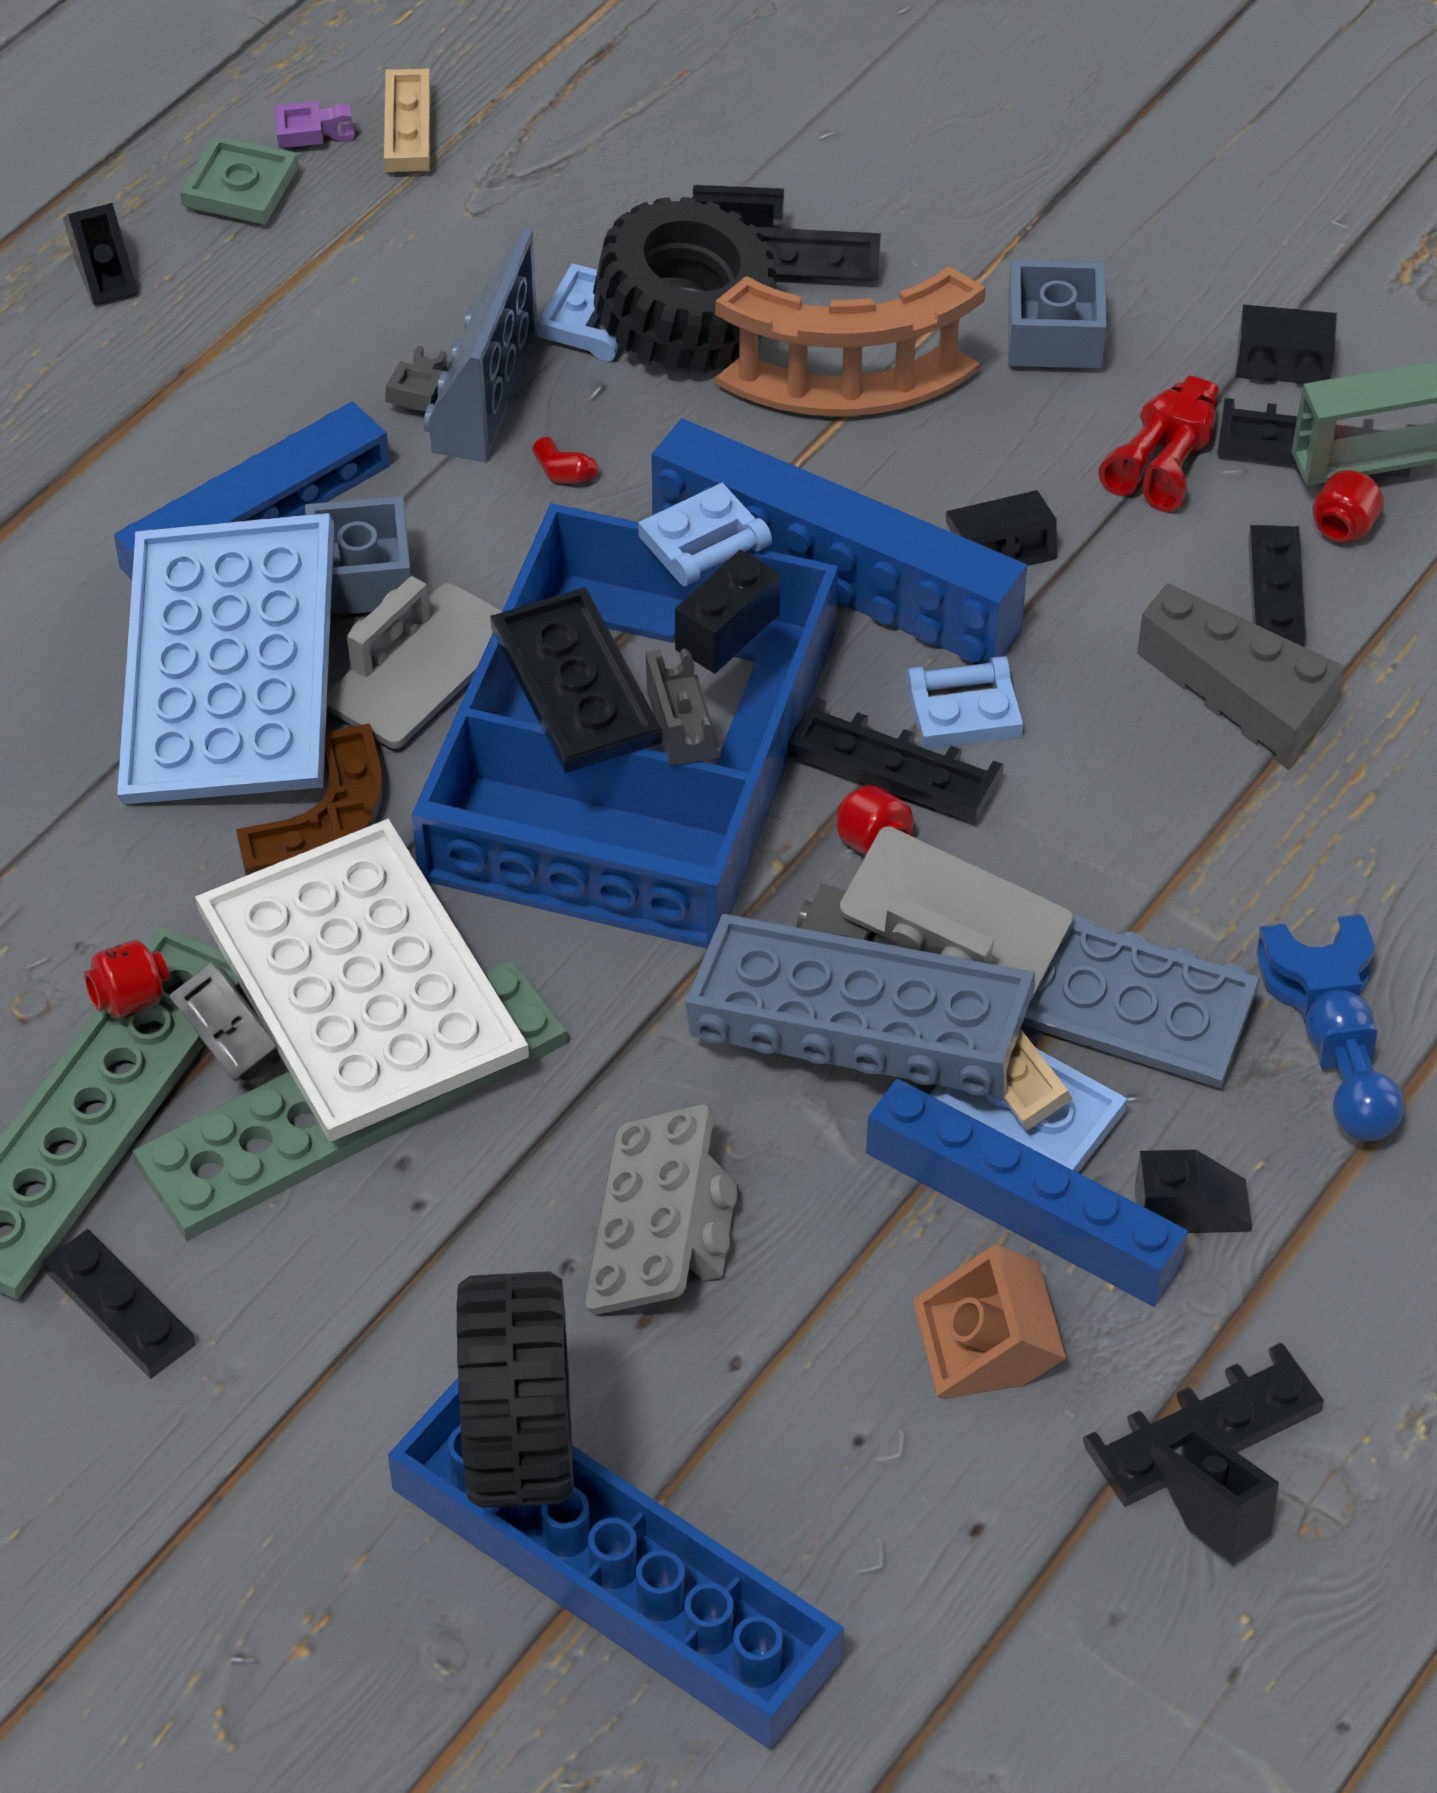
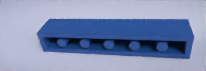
(279, 481)
(1026, 1192)

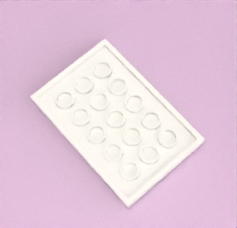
(361, 979)

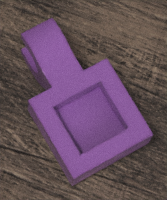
(307, 123)

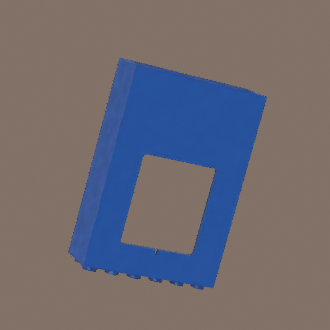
(630, 834)

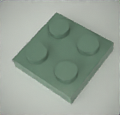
(239, 179)

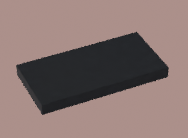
(576, 680)

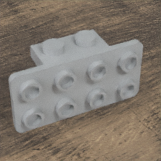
(411, 659)
(952, 907)
(661, 1212)

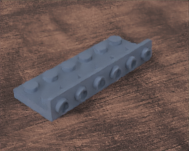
(1144, 1002)
(859, 1004)

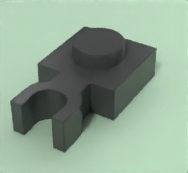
(417, 383)

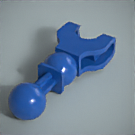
(1339, 1023)

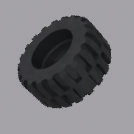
(684, 243)
(514, 1389)

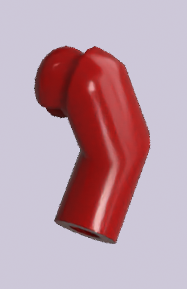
(564, 466)

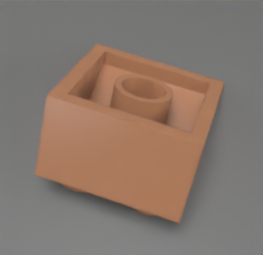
(988, 1325)

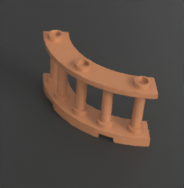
(850, 326)

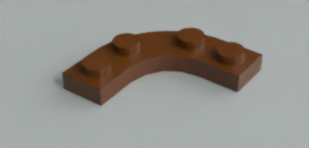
(346, 807)

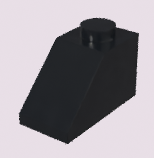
(100, 253)
(1192, 1191)
(1216, 1490)

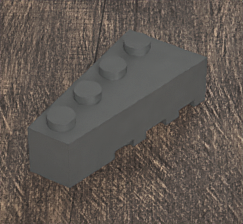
(1242, 670)

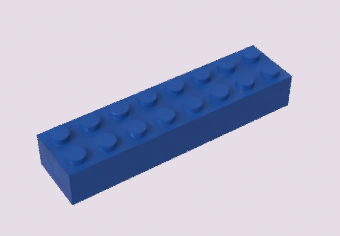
(886, 559)
(638, 1580)

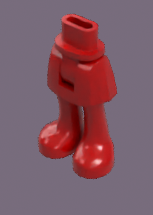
(1175, 418)

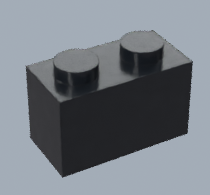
(1285, 344)
(727, 611)

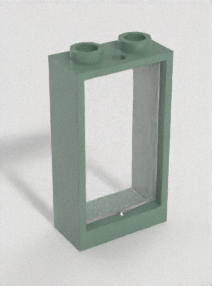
(1367, 423)

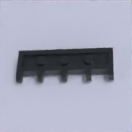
(1263, 435)
(893, 762)
(1235, 1415)

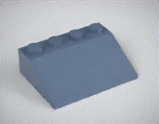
(487, 359)

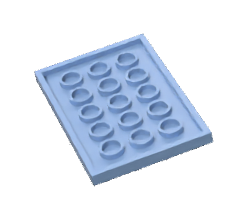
(227, 659)

